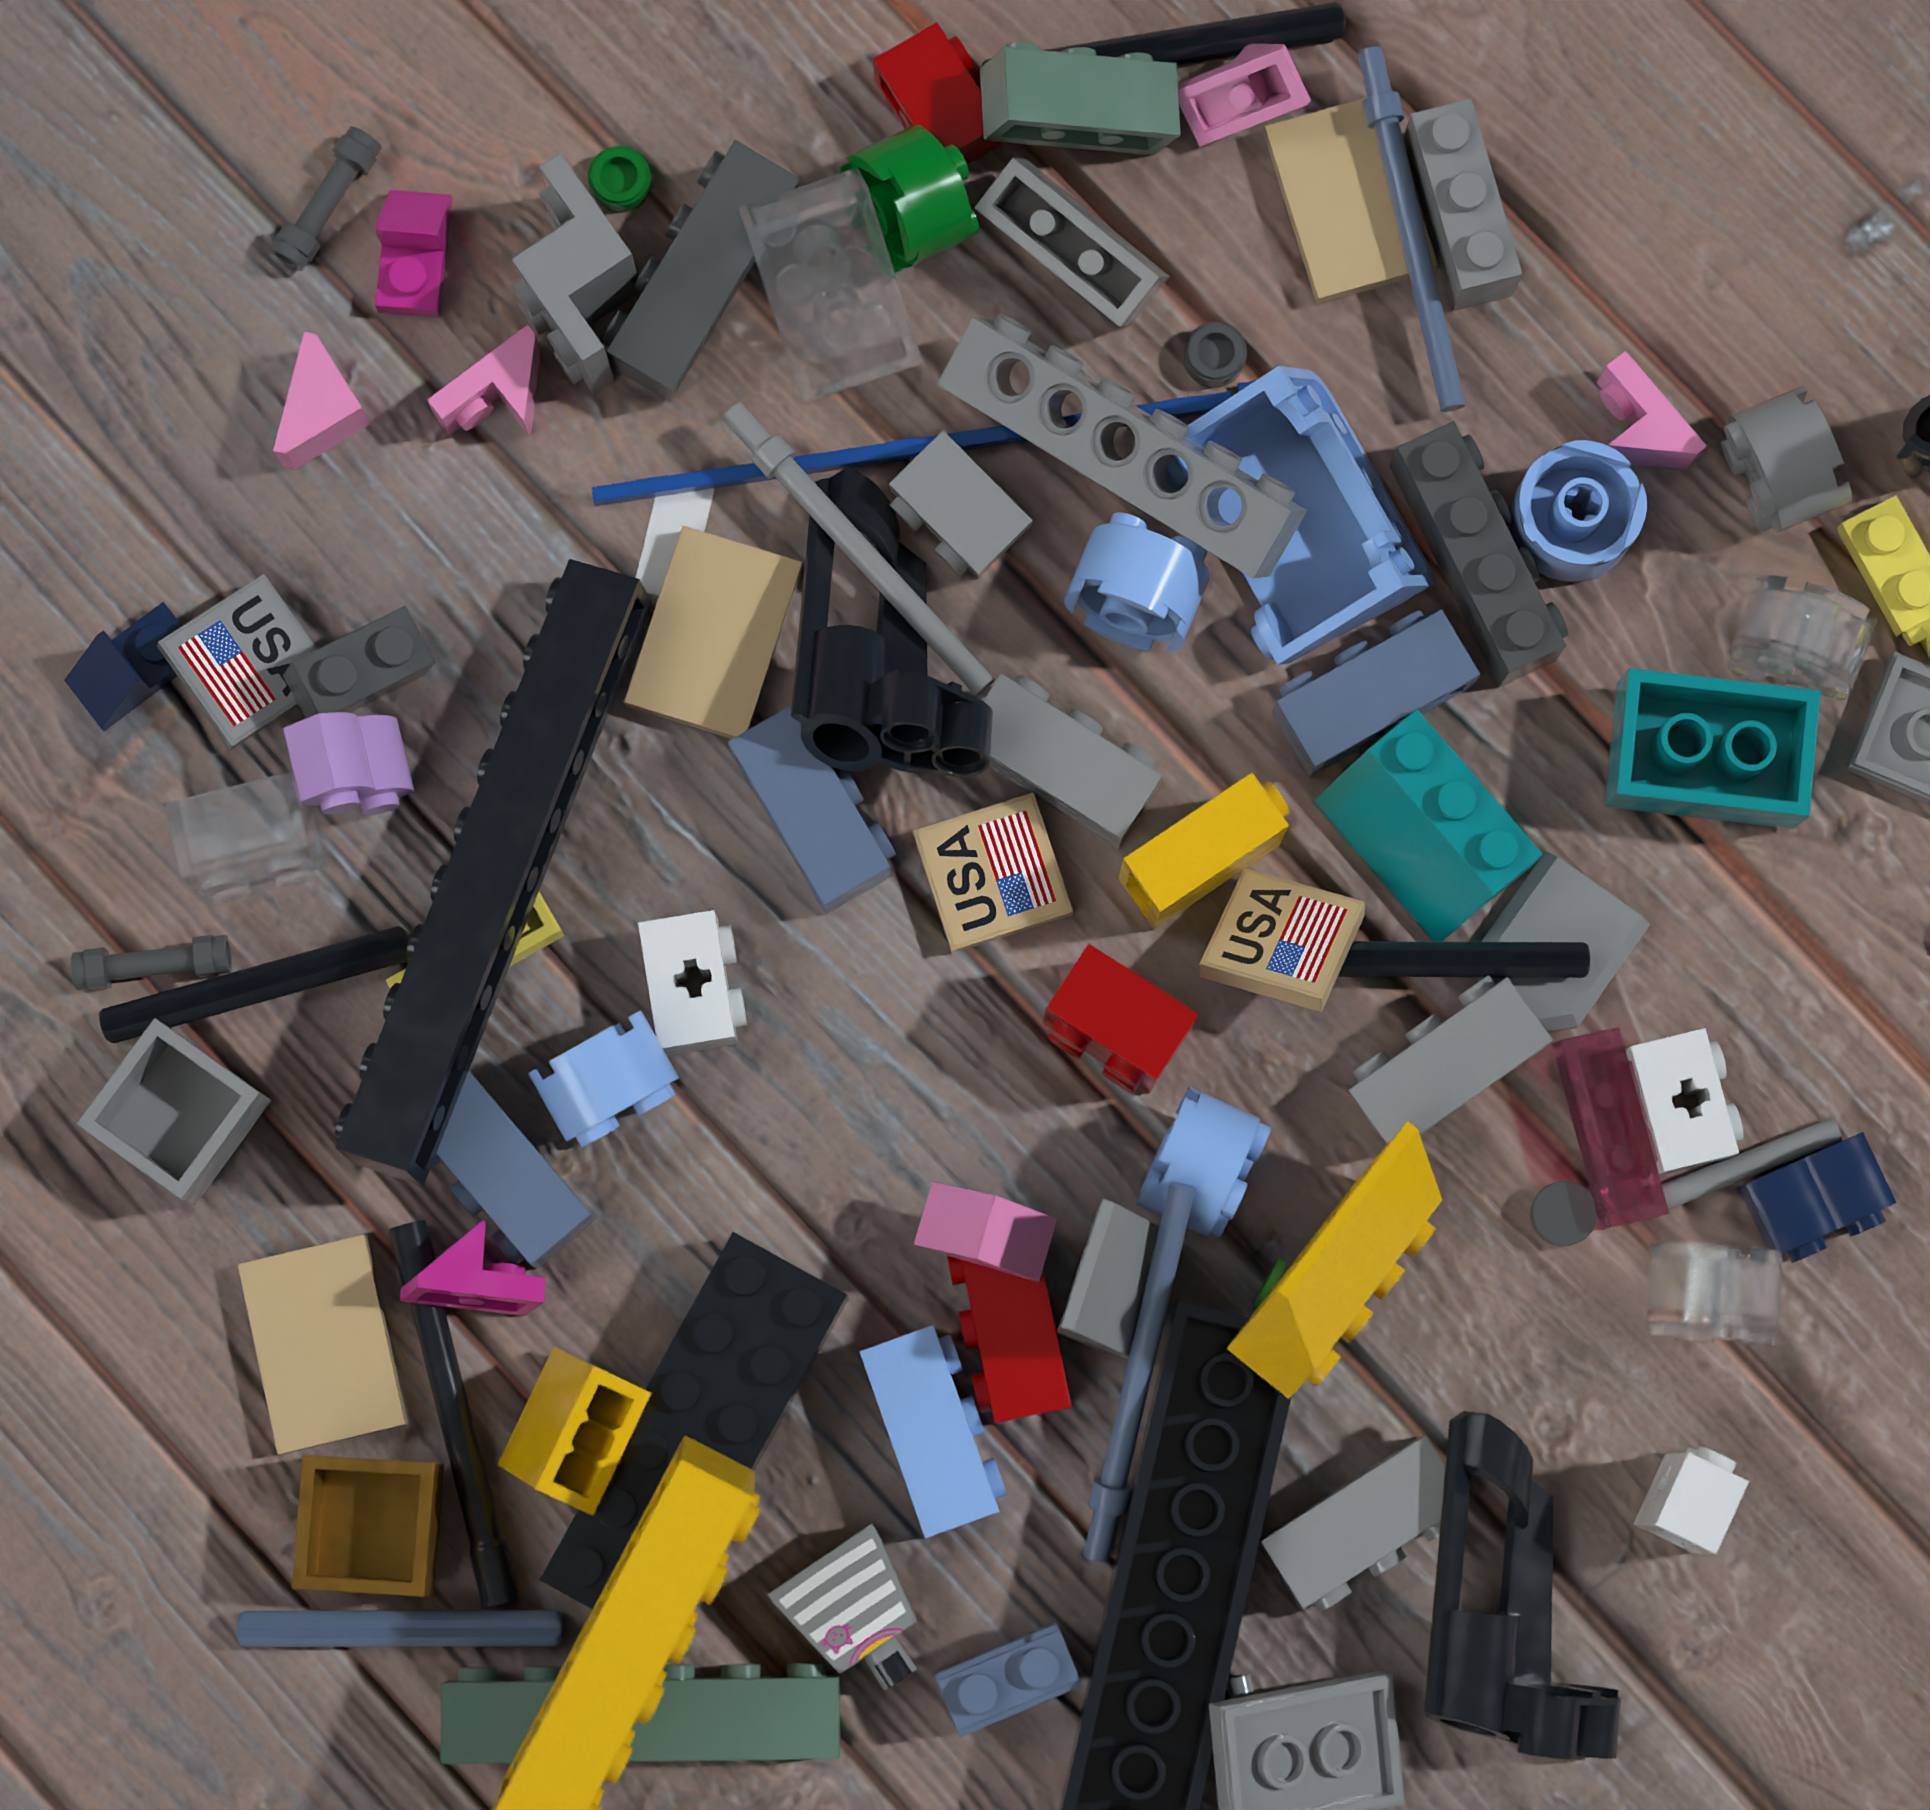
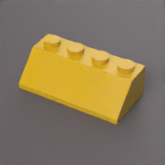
(1342, 1267)

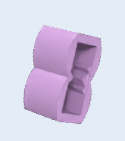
(349, 762)

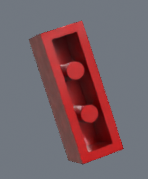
(1015, 1341)

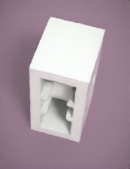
(668, 951)
(1697, 1067)
(1692, 1500)

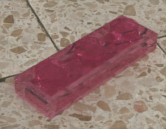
(1610, 1128)

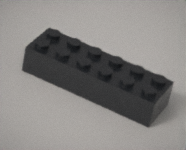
(718, 1384)

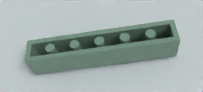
(695, 1720)

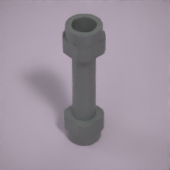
(354, 154)
(96, 968)

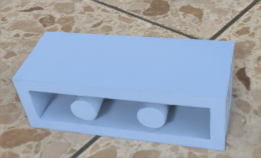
(933, 1430)

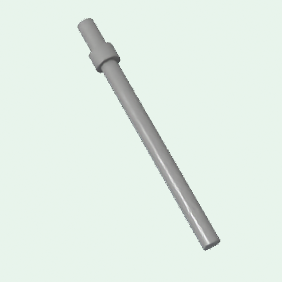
(775, 459)

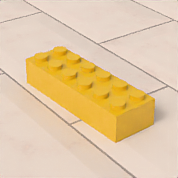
(632, 1632)

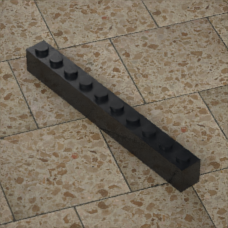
(493, 873)

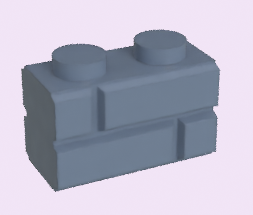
(1008, 1679)

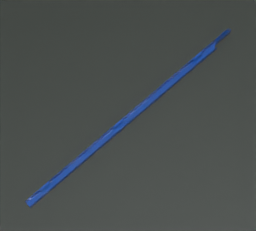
(865, 455)

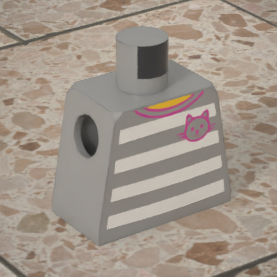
(852, 1608)

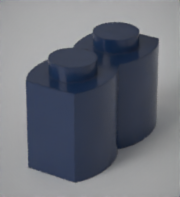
(1819, 1196)

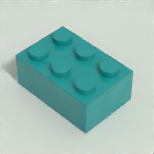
(1712, 748)

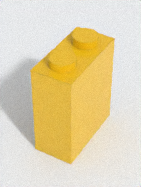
(1205, 849)
(573, 1430)

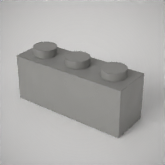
(1462, 205)
(1071, 242)
(1068, 760)
(1450, 1059)
(1359, 1526)

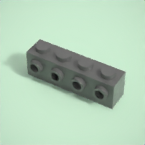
(697, 275)
(1477, 553)

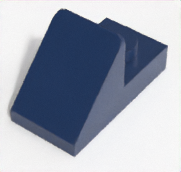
(124, 671)

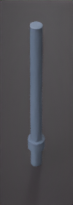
(1383, 114)
(1111, 1491)

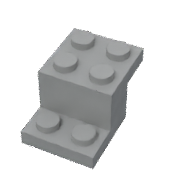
(574, 276)

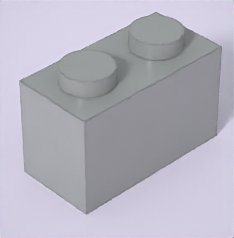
(957, 506)

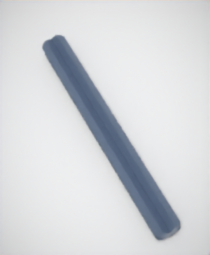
(400, 1628)

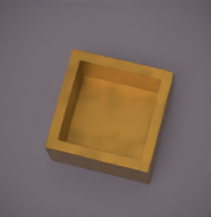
(368, 1526)

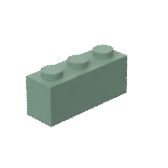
(1079, 99)

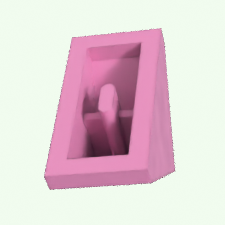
(317, 409)
(985, 1230)

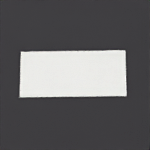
(663, 532)

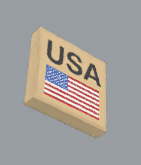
(992, 872)
(1282, 939)

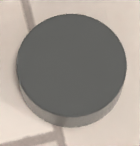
(1215, 354)
(1563, 1213)

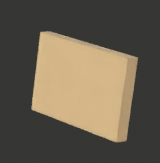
(1338, 201)
(713, 633)
(322, 1344)

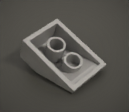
(1110, 1281)

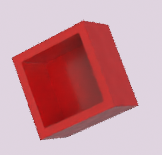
(1117, 1020)

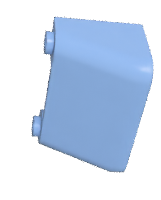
(1352, 545)

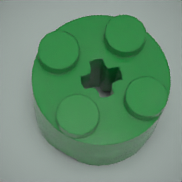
(916, 194)

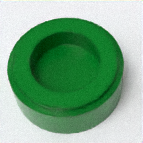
(619, 179)

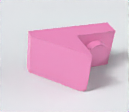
(1242, 93)
(504, 373)
(1658, 430)

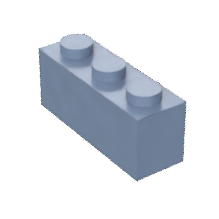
(1373, 690)
(813, 812)
(508, 1179)

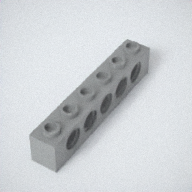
(981, 377)

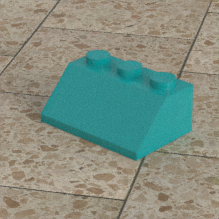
(1427, 827)

